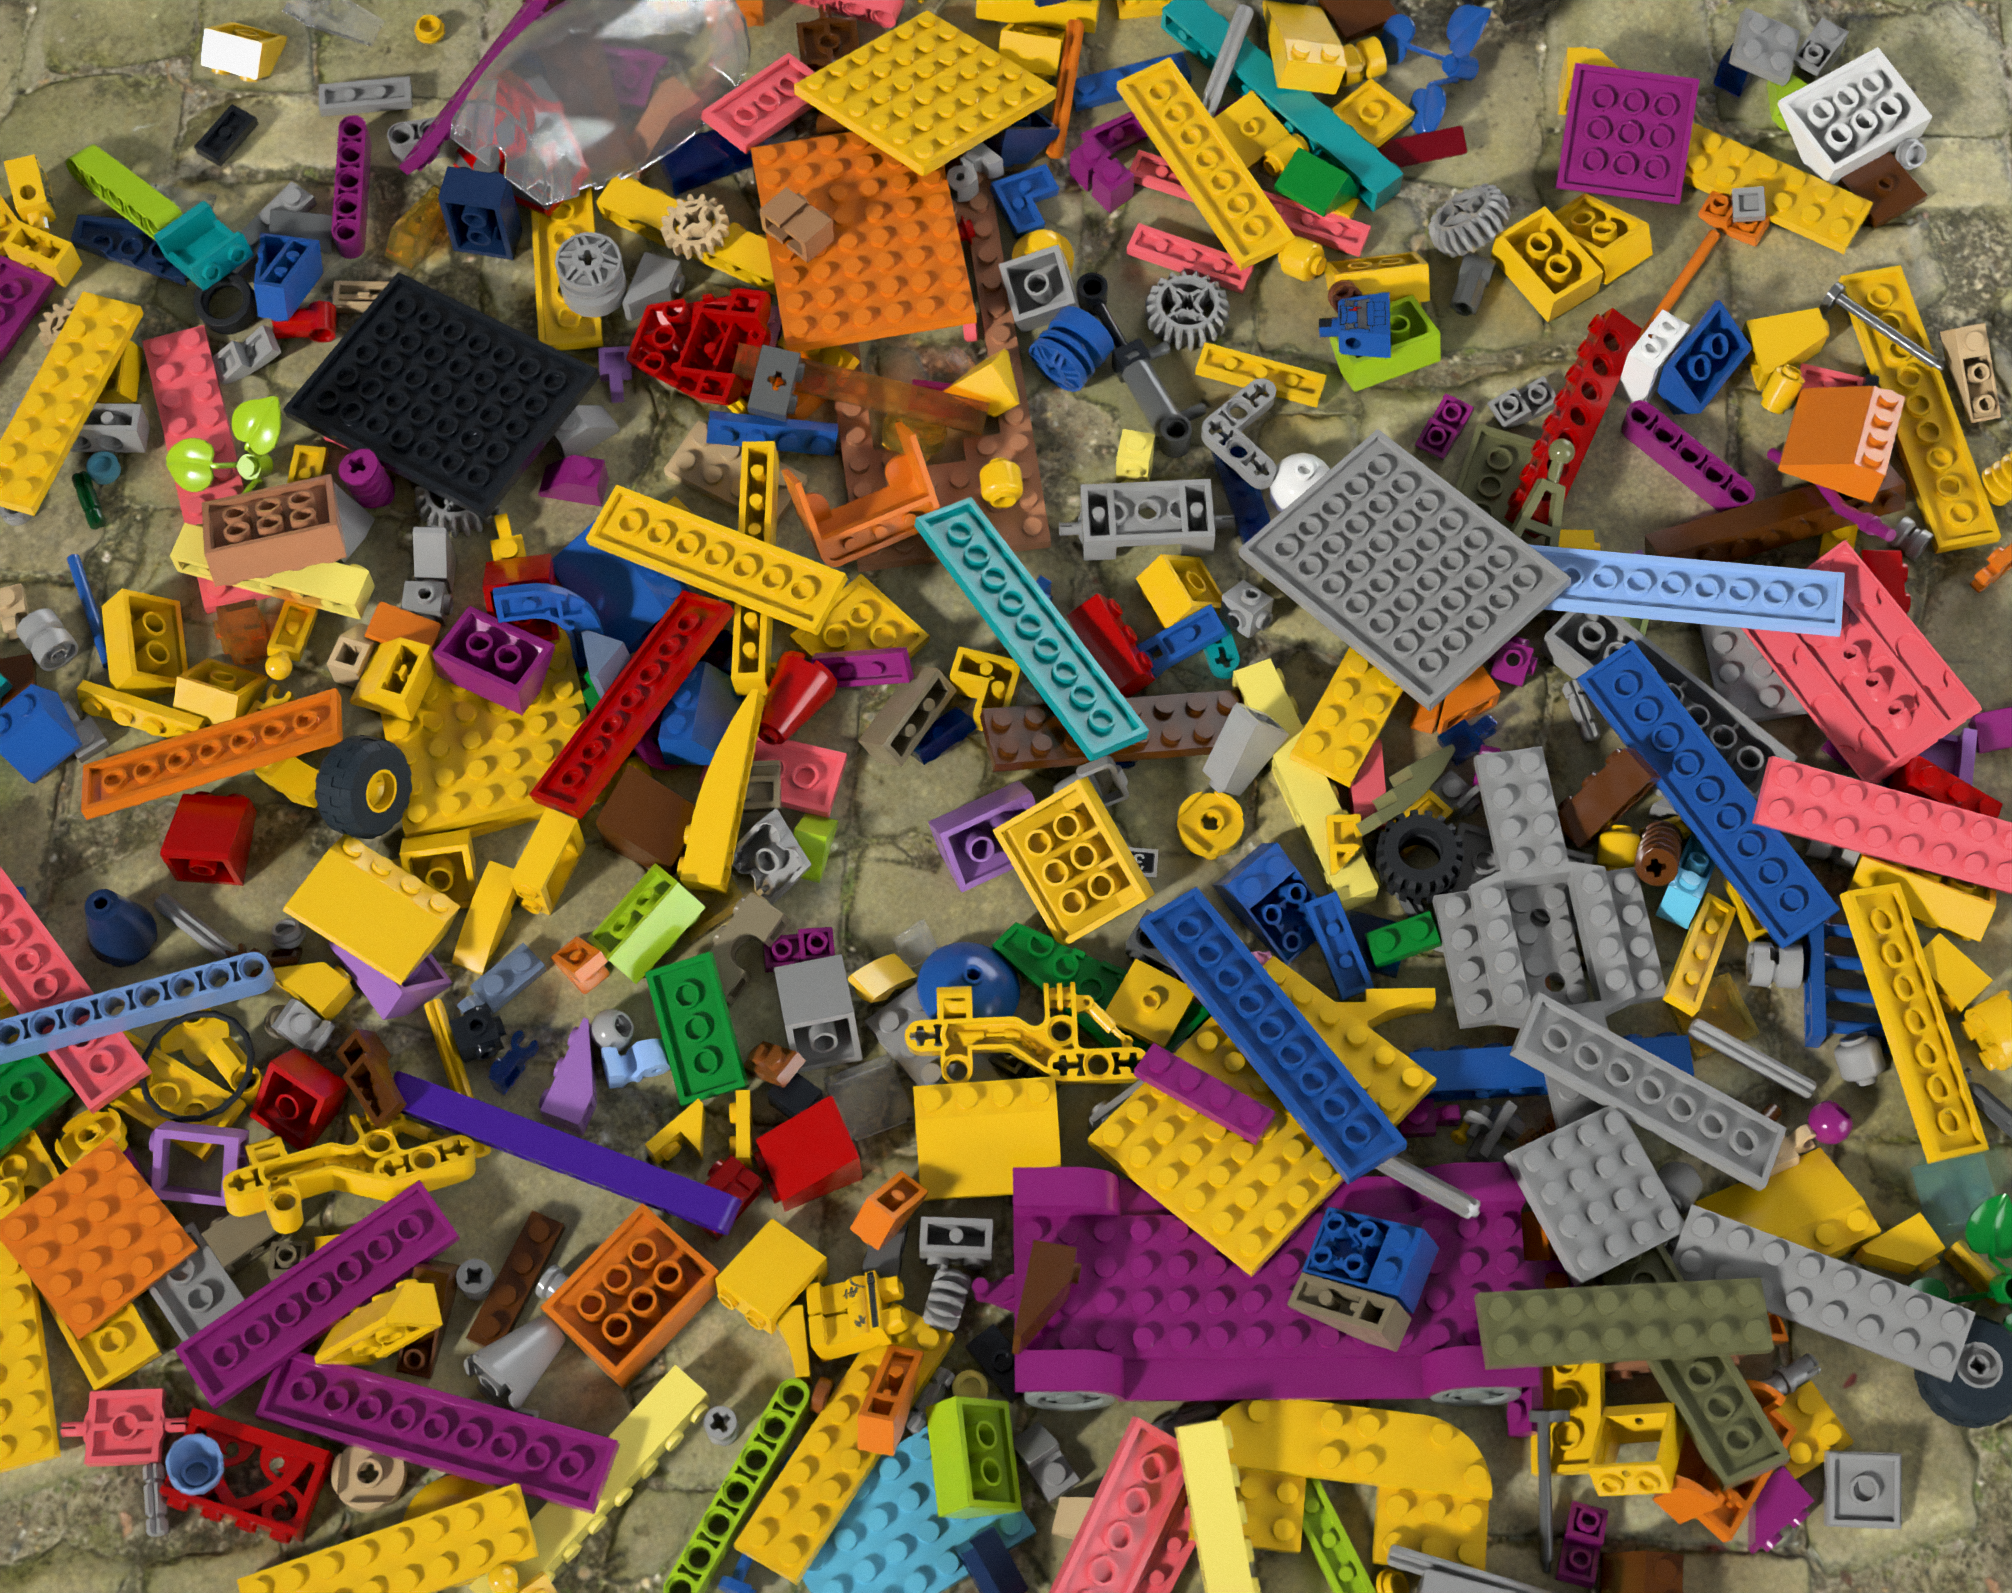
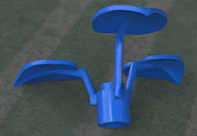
(1463, 32)

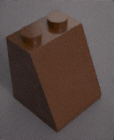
(645, 821)

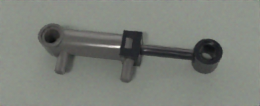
(1134, 368)

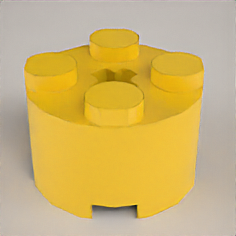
(1991, 1029)

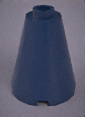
(118, 928)

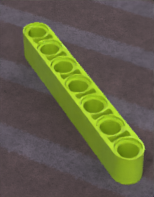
(741, 1476)

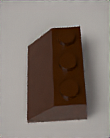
(1641, 1572)

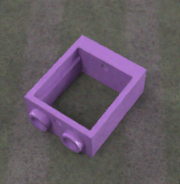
(159, 1144)

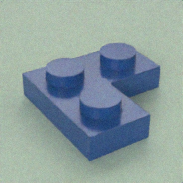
(1018, 195)

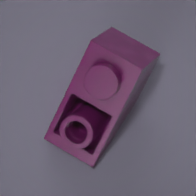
(1777, 1505)

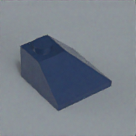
(1023, 139)

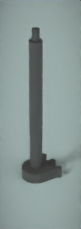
(1836, 295)
(1544, 1418)

